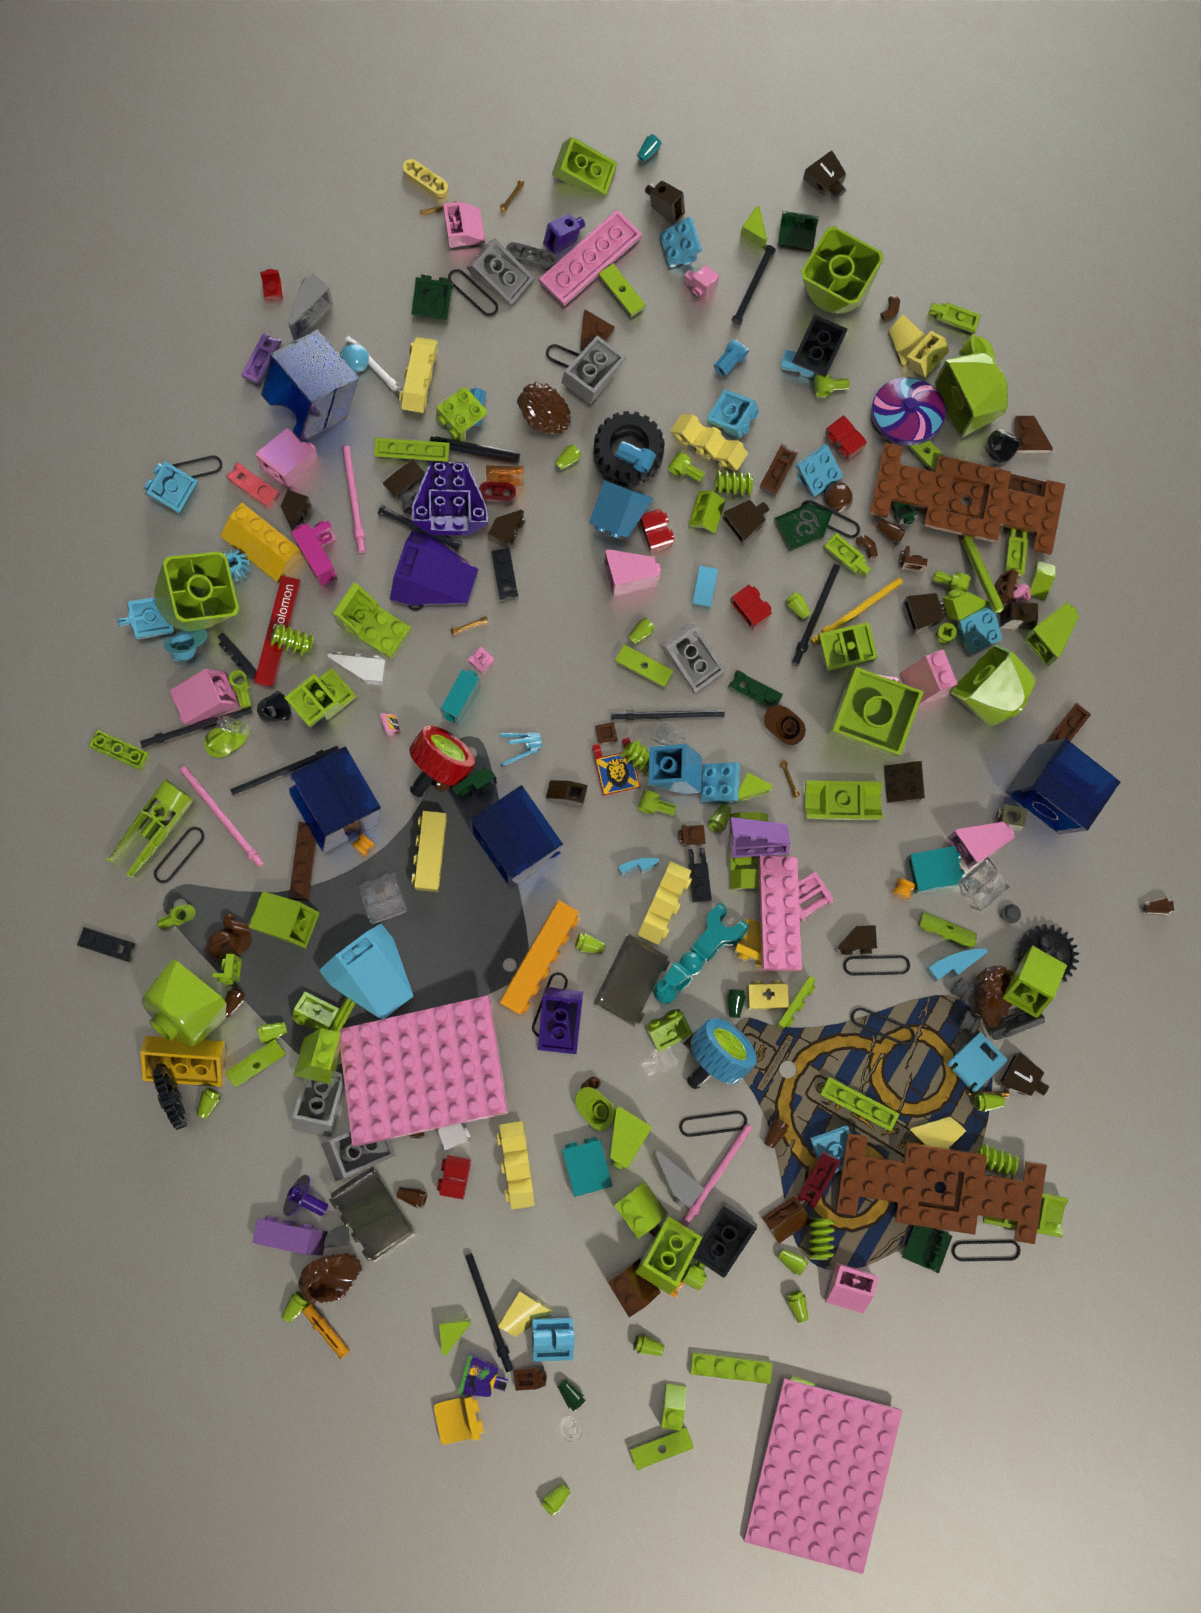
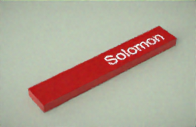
(281, 614)

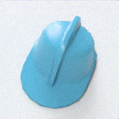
(184, 644)

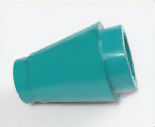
(649, 147)

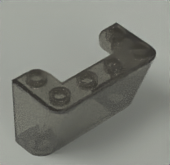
(371, 1214)

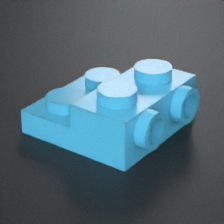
(733, 413)
(170, 486)

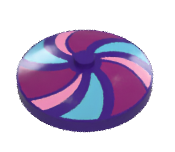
(908, 411)

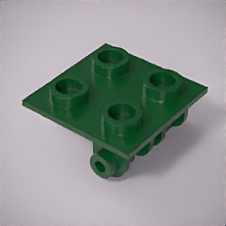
(798, 230)
(927, 1247)

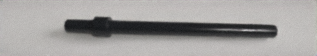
(803, 645)
(630, 715)
(160, 738)
(282, 771)
(502, 1350)

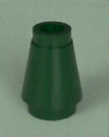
(735, 1002)
(571, 1395)

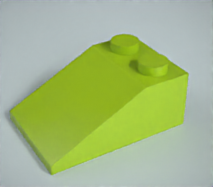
(584, 167)
(668, 1255)

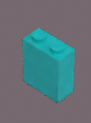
(460, 696)
(935, 869)
(587, 1167)

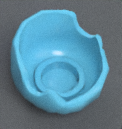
(355, 357)

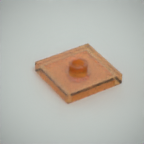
(505, 474)

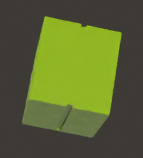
(875, 712)

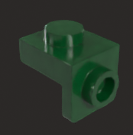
(904, 513)

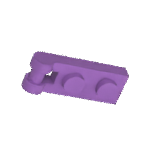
(259, 359)

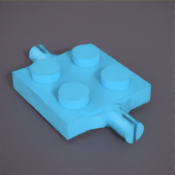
(145, 619)

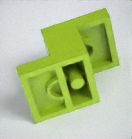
(847, 646)
(320, 697)

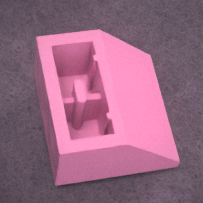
(463, 224)
(851, 1288)

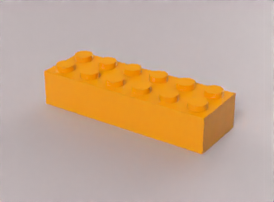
(536, 961)

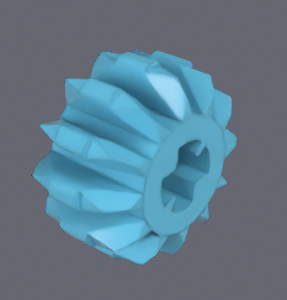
(241, 561)

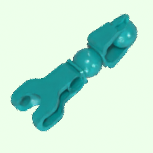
(701, 952)

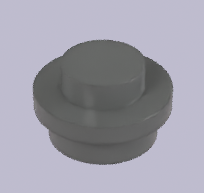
(1011, 913)

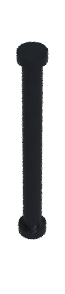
(769, 250)
(407, 522)

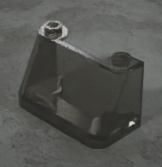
(631, 980)

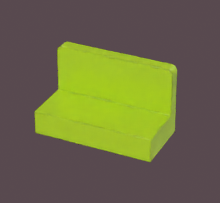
(707, 511)

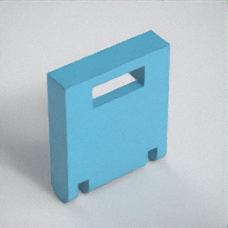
(974, 1064)

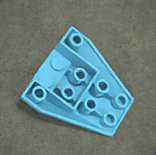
(370, 973)

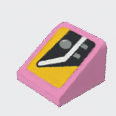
(390, 723)

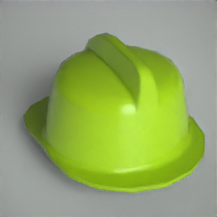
(977, 345)
(221, 742)
(595, 1108)

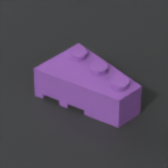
(758, 838)
(289, 1237)

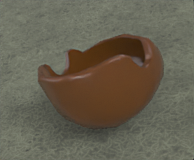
(838, 496)

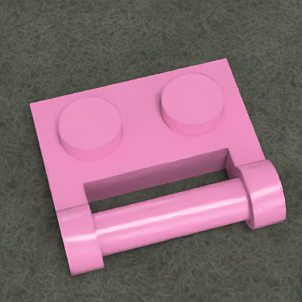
(808, 888)

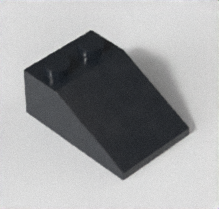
(820, 346)
(724, 1239)

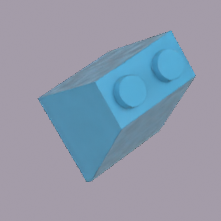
(618, 509)
(675, 768)

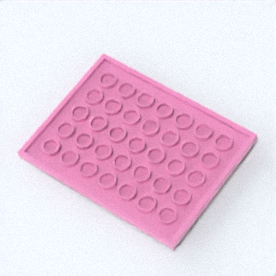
(422, 1071)
(823, 1476)

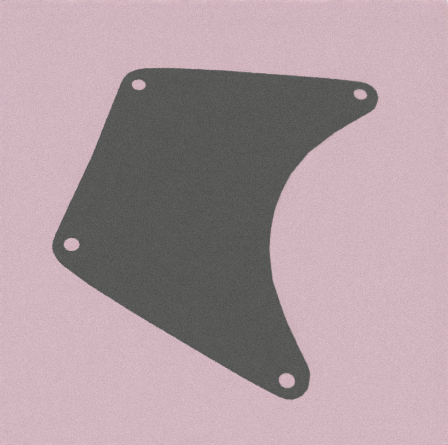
(446, 940)

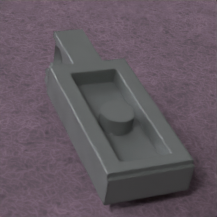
(1015, 1024)

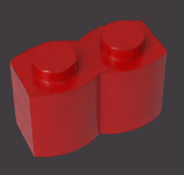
(845, 437)
(656, 530)
(750, 606)
(455, 1177)

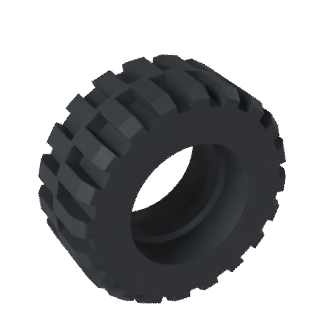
(621, 426)

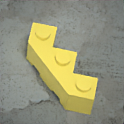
(418, 374)
(709, 442)
(665, 903)
(516, 1165)

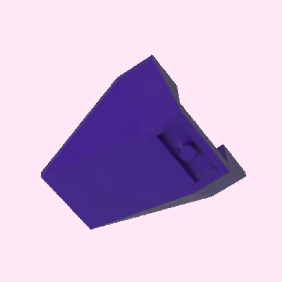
(449, 501)
(431, 574)

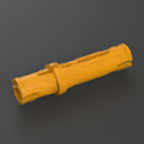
(319, 1323)

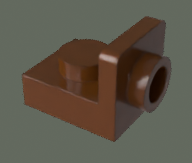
(912, 562)
(692, 835)
(530, 1378)

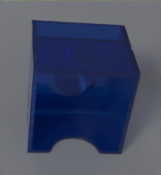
(311, 383)
(1063, 787)
(334, 799)
(516, 836)

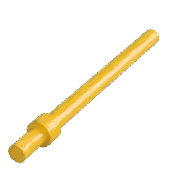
(860, 608)

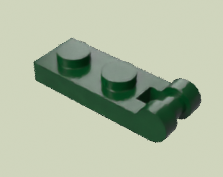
(755, 690)

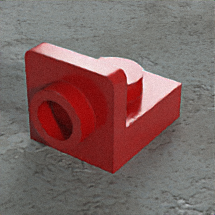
(271, 284)

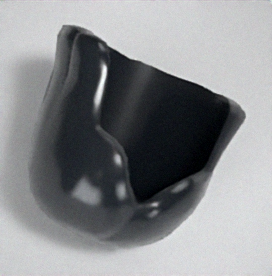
(1008, 442)
(281, 707)

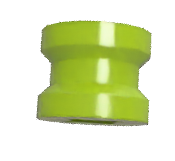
(946, 637)

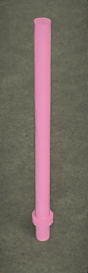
(251, 854)

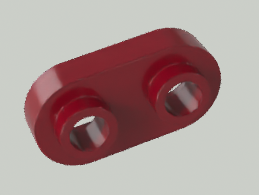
(498, 490)

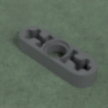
(529, 249)

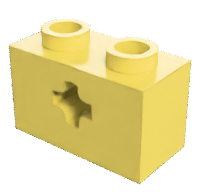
(928, 354)
(778, 1000)

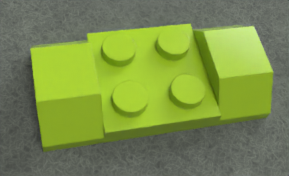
(843, 800)
(744, 870)
(1049, 1219)

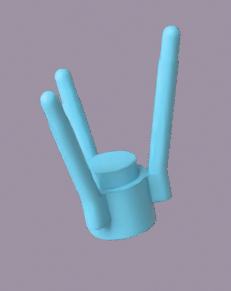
(531, 741)

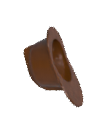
(784, 724)
(227, 942)

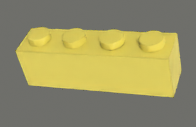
(430, 851)

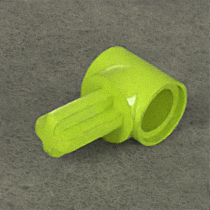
(825, 386)
(682, 465)
(957, 581)
(241, 689)
(651, 802)
(175, 916)
(695, 1275)

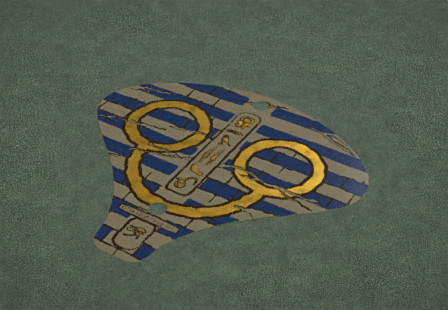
(899, 1076)

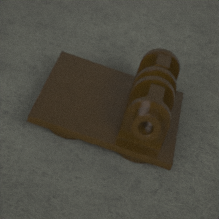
(904, 782)

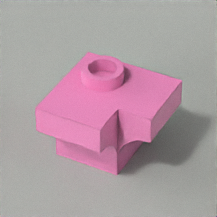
(702, 281)

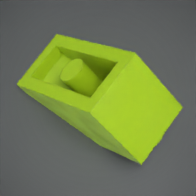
(962, 604)
(673, 1407)

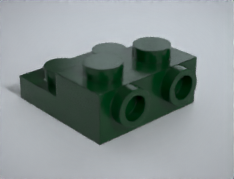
(432, 297)
(480, 782)

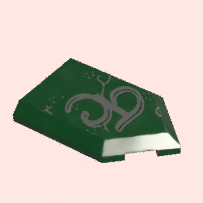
(803, 525)

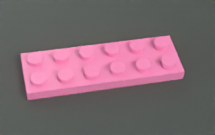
(590, 257)
(779, 913)

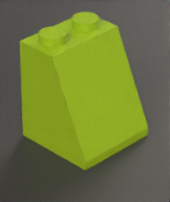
(1052, 634)
(284, 919)
(1035, 982)
(319, 1056)
(626, 1137)
(640, 1209)

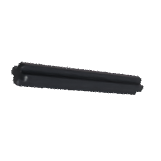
(479, 450)

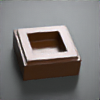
(606, 733)

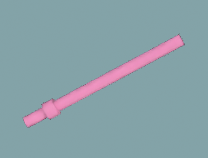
(358, 533)
(695, 1207)

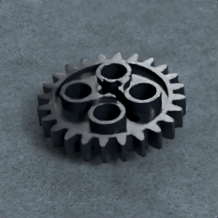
(1064, 944)
(169, 1098)

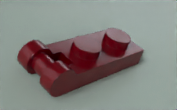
(819, 1178)

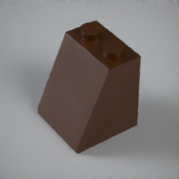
(631, 1289)

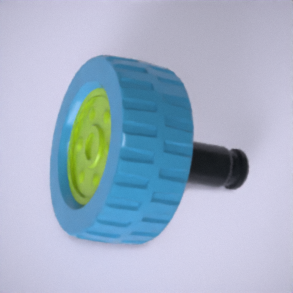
(721, 1053)

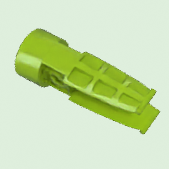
(171, 800)

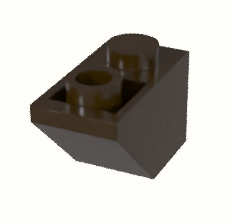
(295, 508)
(505, 528)
(567, 792)
(859, 939)

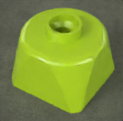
(840, 271)
(972, 391)
(195, 591)
(996, 686)
(183, 1005)

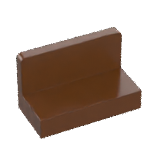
(786, 1219)

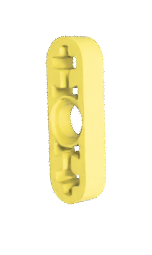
(428, 186)

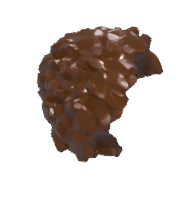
(544, 408)
(990, 989)
(328, 1277)

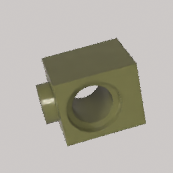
(1018, 813)

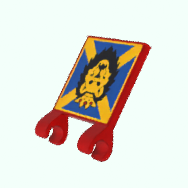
(614, 771)

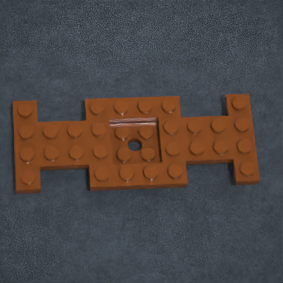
(988, 506)
(965, 1188)

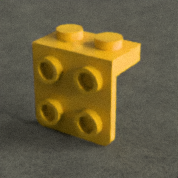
(750, 946)
(458, 1420)

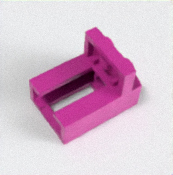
(310, 544)

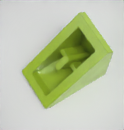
(754, 228)
(1042, 580)
(752, 787)
(450, 1333)

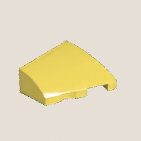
(905, 338)
(939, 1133)
(521, 1313)

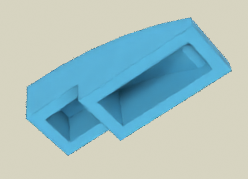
(954, 963)

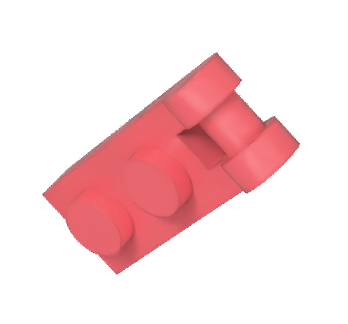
(252, 485)

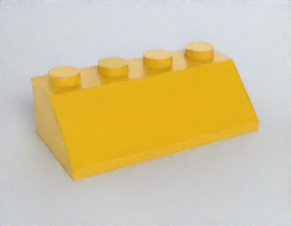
(260, 542)
(186, 1064)

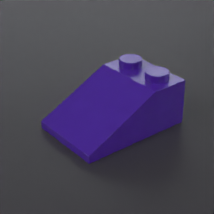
(560, 1020)

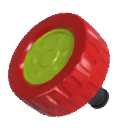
(440, 758)

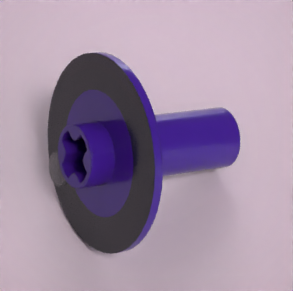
(298, 1196)

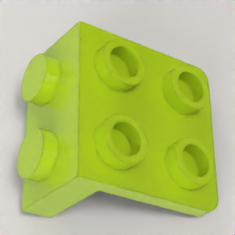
(460, 413)

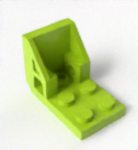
(365, 620)

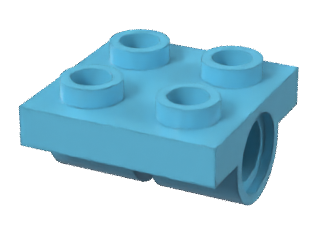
(681, 243)
(818, 470)
(979, 630)
(720, 783)
(552, 1339)

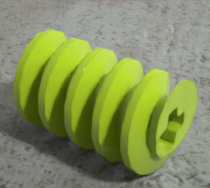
(732, 482)
(289, 639)
(639, 756)
(1000, 1161)
(821, 1239)

